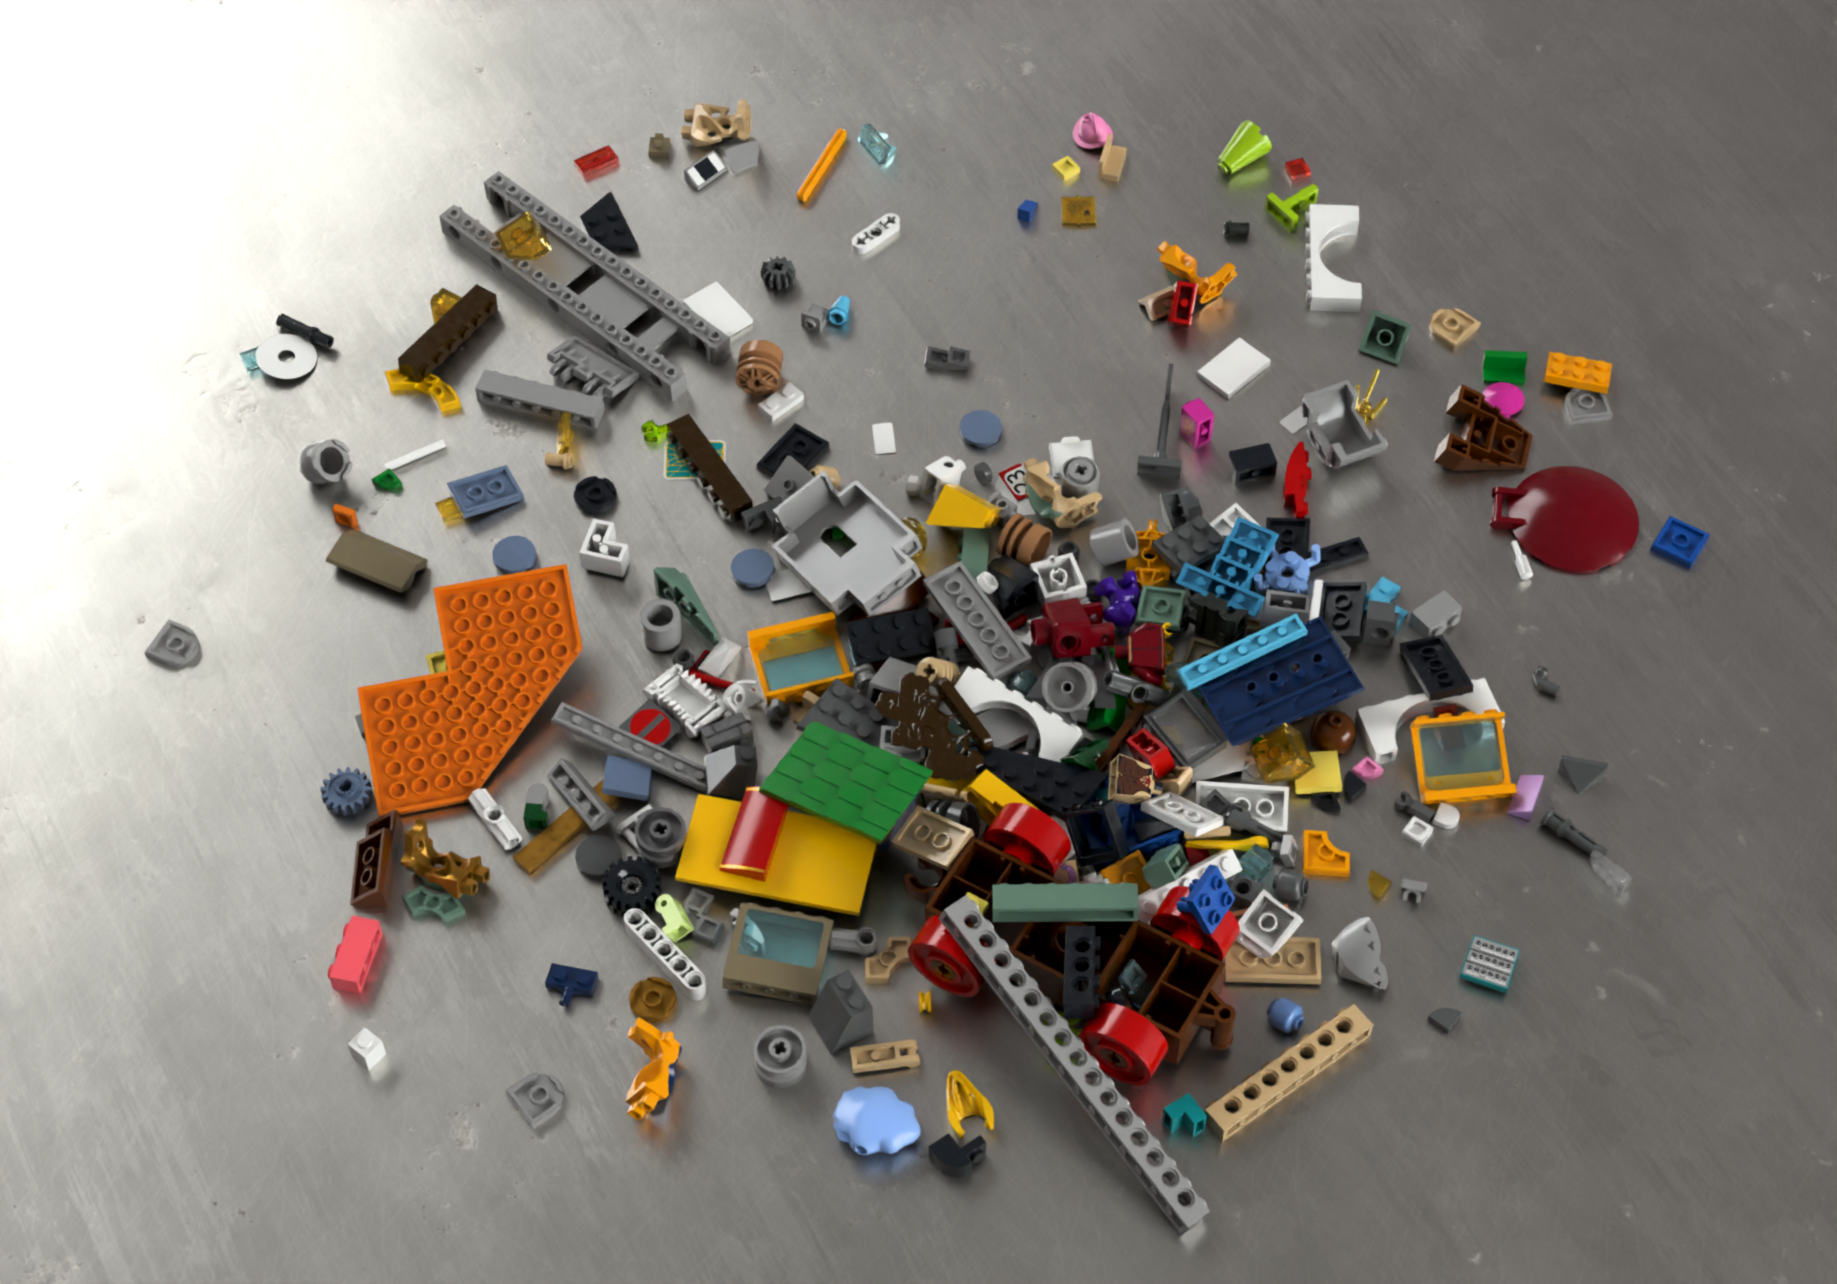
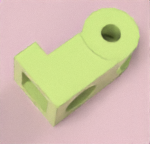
(675, 917)

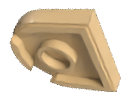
(1452, 326)

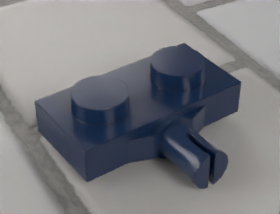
(570, 981)

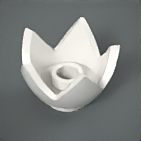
(740, 697)

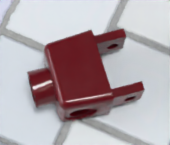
(1070, 630)

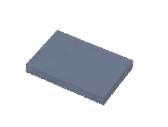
(485, 491)

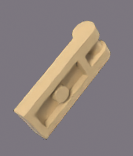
(884, 1056)

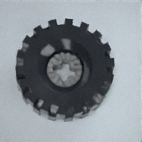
(628, 873)

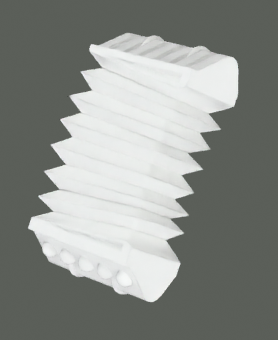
(685, 699)

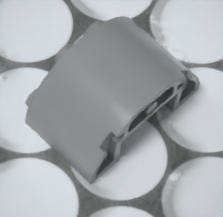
(1337, 428)

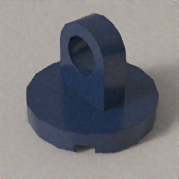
(1126, 818)

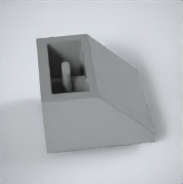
(1285, 604)

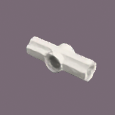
(501, 827)

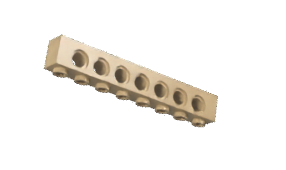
(1226, 1123)

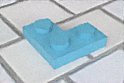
(1386, 592)

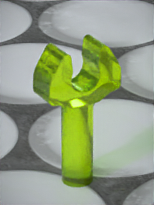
(656, 431)

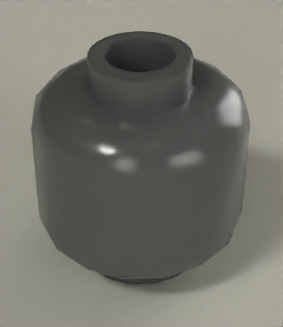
(1290, 884)

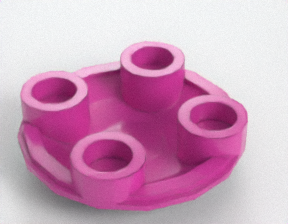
(1504, 396)

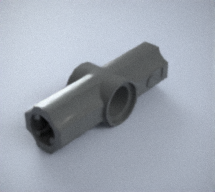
(1125, 686)

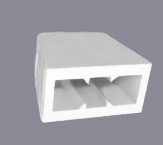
(937, 475)

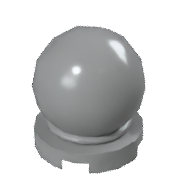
(325, 461)

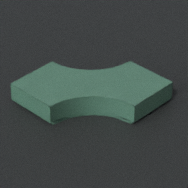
(443, 906)

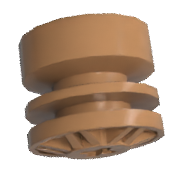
(759, 367)
(1024, 540)

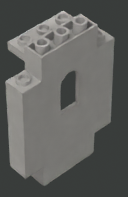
(868, 572)

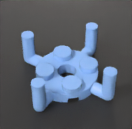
(1287, 562)

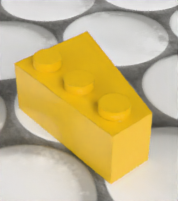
(990, 795)

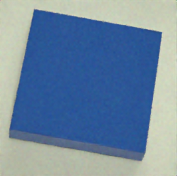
(1680, 542)

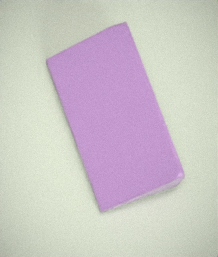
(1526, 796)

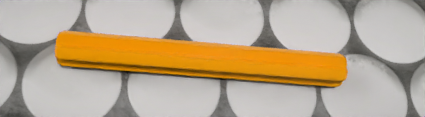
(821, 165)

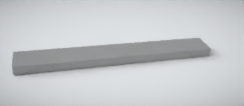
(630, 746)

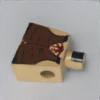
(1131, 781)

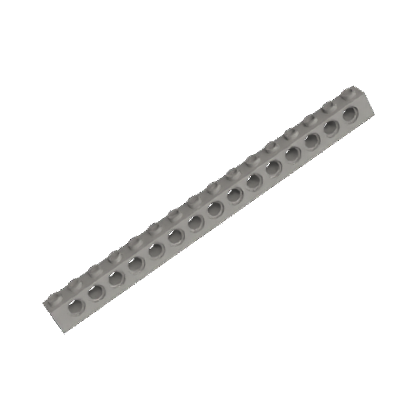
(1074, 1075)

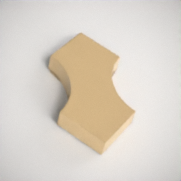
(879, 967)

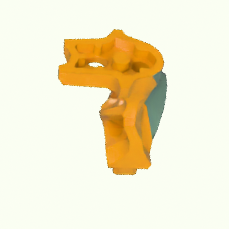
(1184, 268)

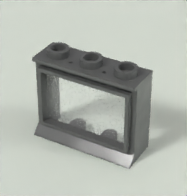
(1186, 730)

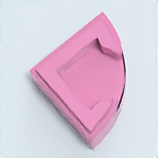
(1367, 769)

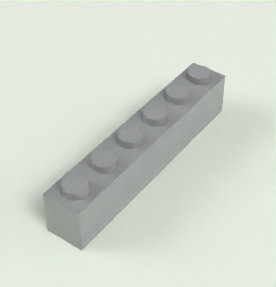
(539, 399)

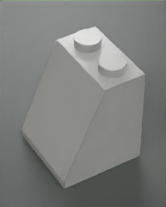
(888, 678)

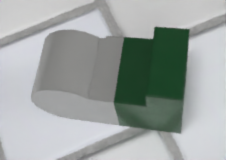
(534, 812)

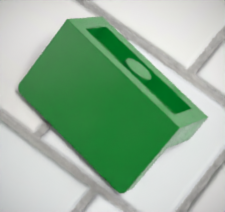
(1504, 367)

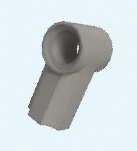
(852, 941)

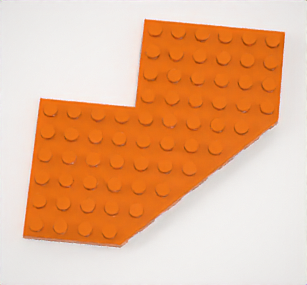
(449, 730)

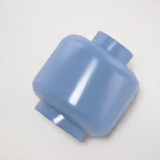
(1285, 1015)

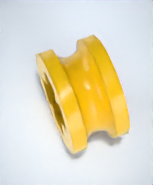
(924, 1001)

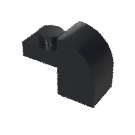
(955, 1160)

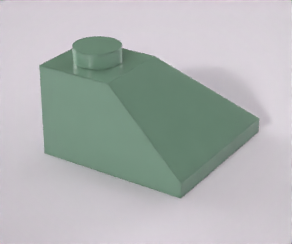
(1385, 336)

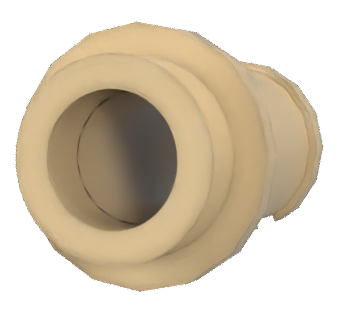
(561, 460)

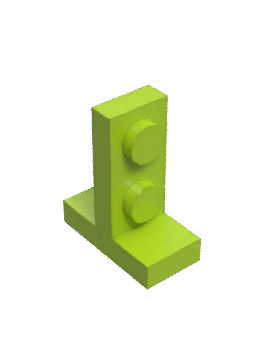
(1286, 211)

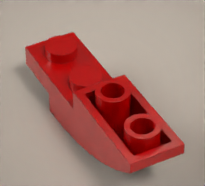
(1296, 481)

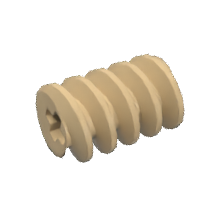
(937, 669)

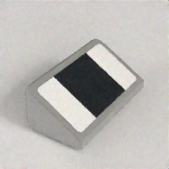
(705, 170)

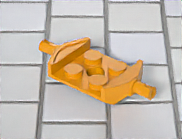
(1149, 571)

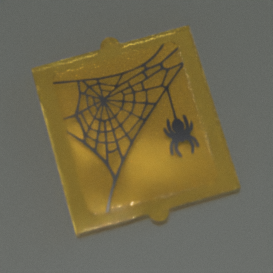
(1078, 211)

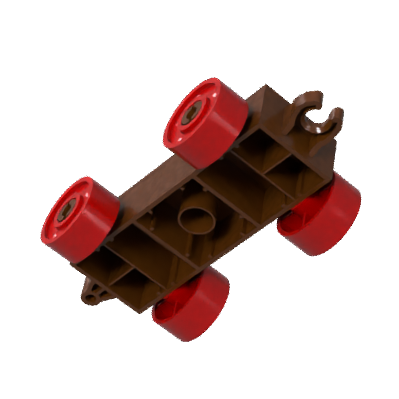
(1173, 950)

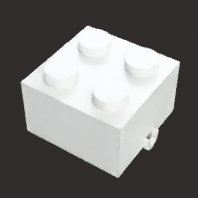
(1059, 579)

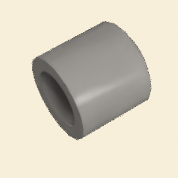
(1079, 477)
(1114, 542)
(661, 625)

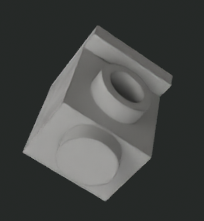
(1007, 507)

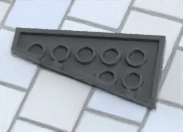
(849, 713)

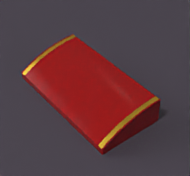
(754, 835)

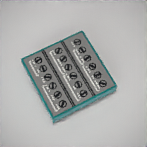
(1489, 963)

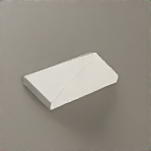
(719, 658)

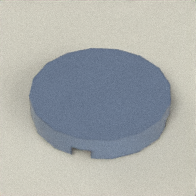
(980, 428)
(514, 554)
(752, 568)

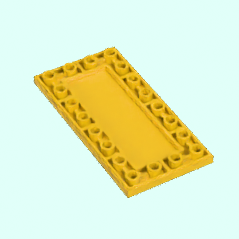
(811, 864)

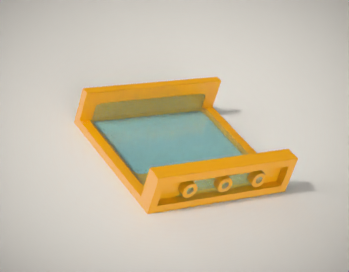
(799, 658)
(1461, 757)

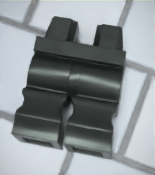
(1214, 622)

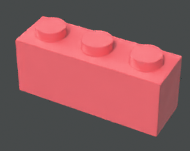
(355, 954)

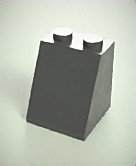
(842, 1013)

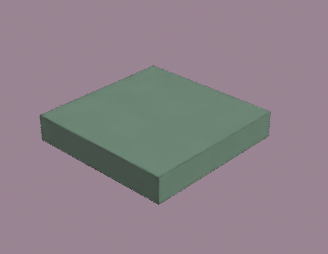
(1161, 606)

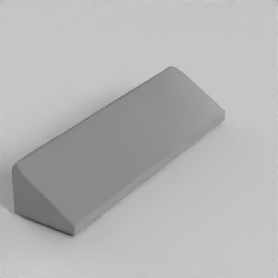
(580, 794)

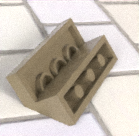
(376, 560)

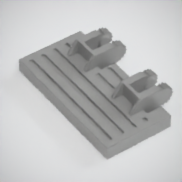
(590, 364)

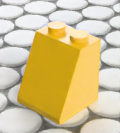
(963, 509)

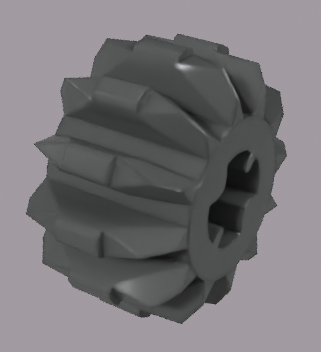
(777, 273)

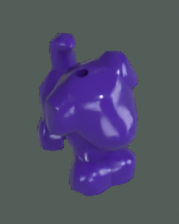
(1122, 599)

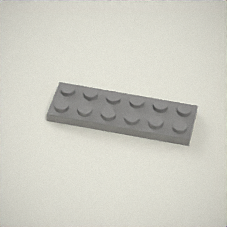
(977, 621)

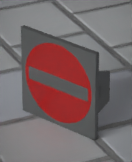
(651, 724)

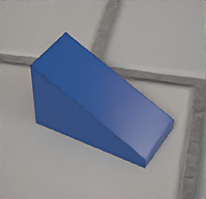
(1026, 210)

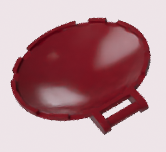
(1569, 518)

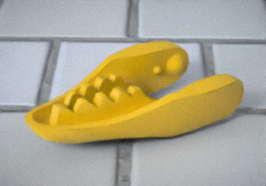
(965, 1101)

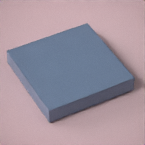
(626, 778)

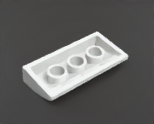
(1264, 802)

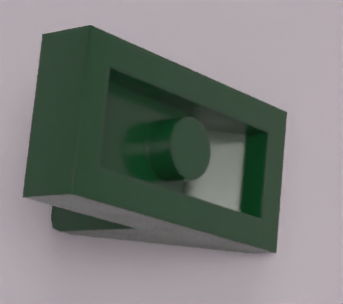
(1087, 754)

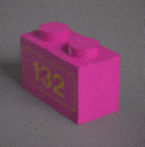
(1196, 423)

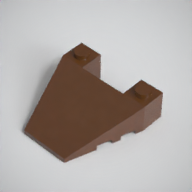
(1487, 436)

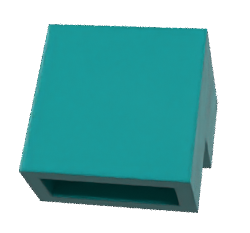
(1184, 1113)

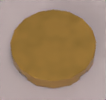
(653, 999)

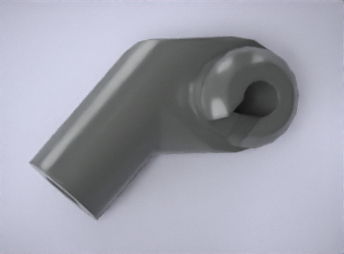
(1542, 681)

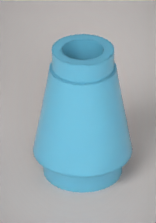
(839, 311)

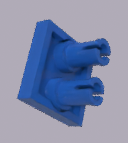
(1208, 899)

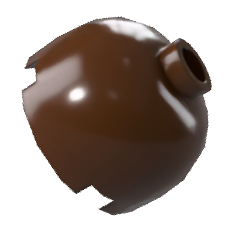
(1333, 732)

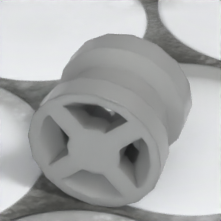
(863, 675)

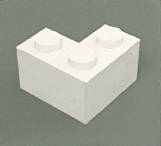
(602, 552)

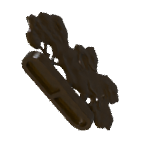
(925, 726)

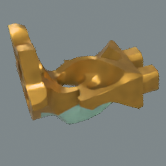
(447, 878)

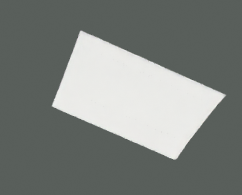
(785, 585)

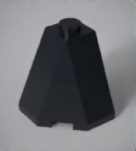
(1016, 586)

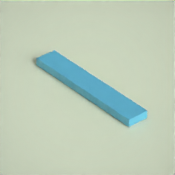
(1242, 652)

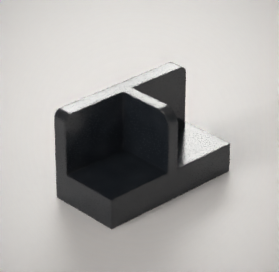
(1253, 463)

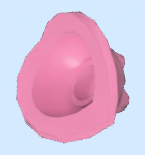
(1091, 131)

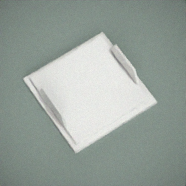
(1066, 449)

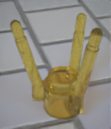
(1364, 406)

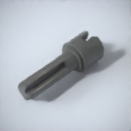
(947, 643)
(1241, 819)

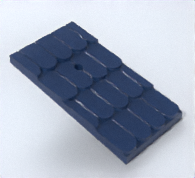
(1270, 690)

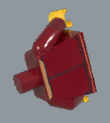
(1146, 652)

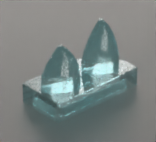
(875, 143)

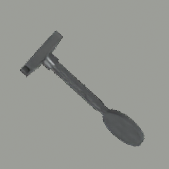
(1160, 464)

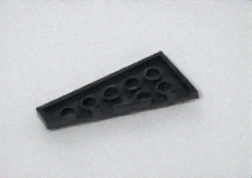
(1042, 781)

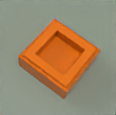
(344, 515)

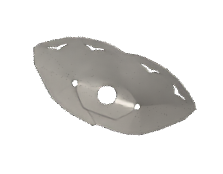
(1354, 957)

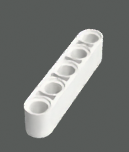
(669, 963)

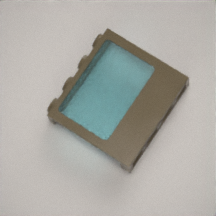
(777, 953)

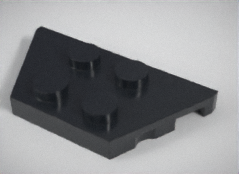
(607, 225)

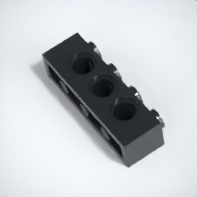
(1079, 972)

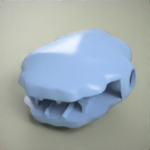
(875, 1121)

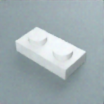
(781, 401)

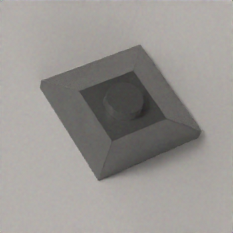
(730, 771)

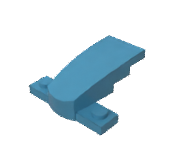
(1234, 568)

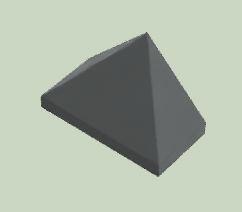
(1581, 772)
(1151, 828)

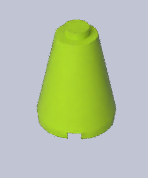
(1243, 148)

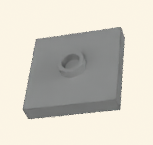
(788, 479)

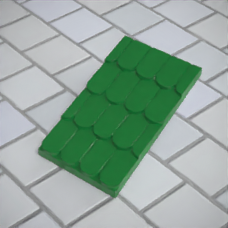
(847, 783)

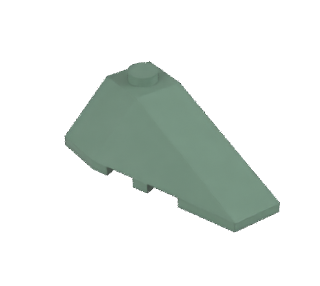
(677, 588)

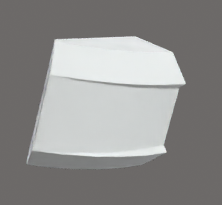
(1267, 926)

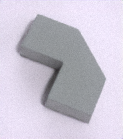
(696, 907)

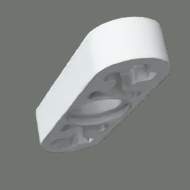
(872, 241)

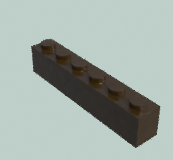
(447, 333)
(709, 468)

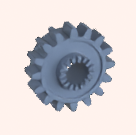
(346, 791)

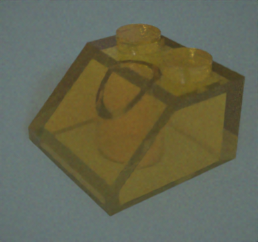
(524, 238)
(1282, 755)

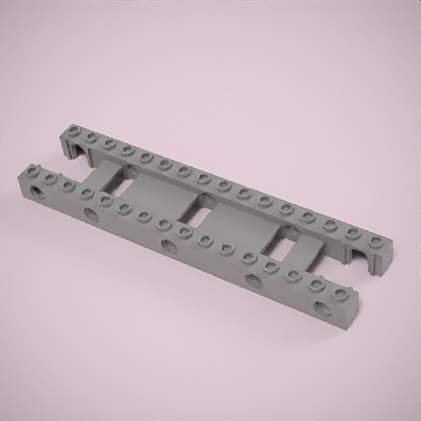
(602, 308)

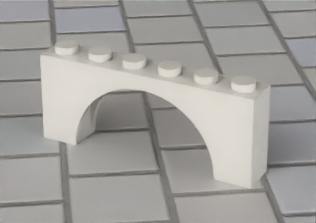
(1325, 289)
(983, 694)
(1381, 721)

